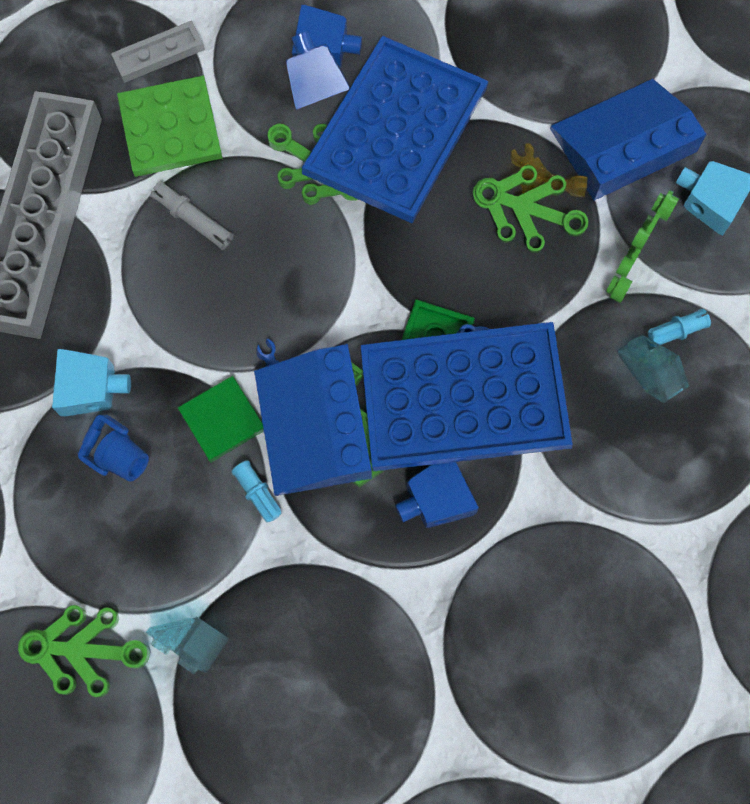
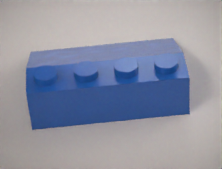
(628, 137)
(312, 421)

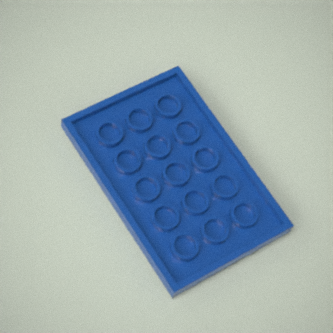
(395, 129)
(465, 397)

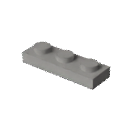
(157, 51)

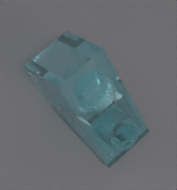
(654, 367)
(191, 640)

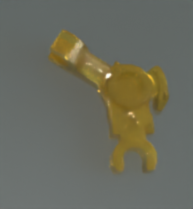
(574, 186)

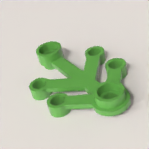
(282, 131)
(524, 206)
(663, 208)
(77, 650)

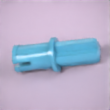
(680, 327)
(257, 491)

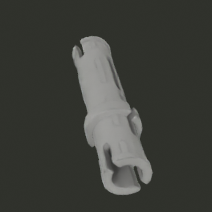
(182, 208)

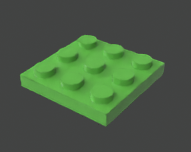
(169, 126)

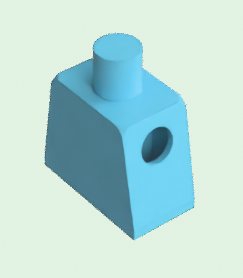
(715, 194)
(85, 383)

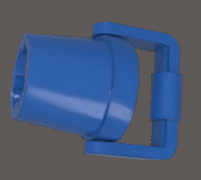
(115, 451)

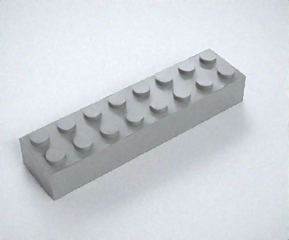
(42, 206)

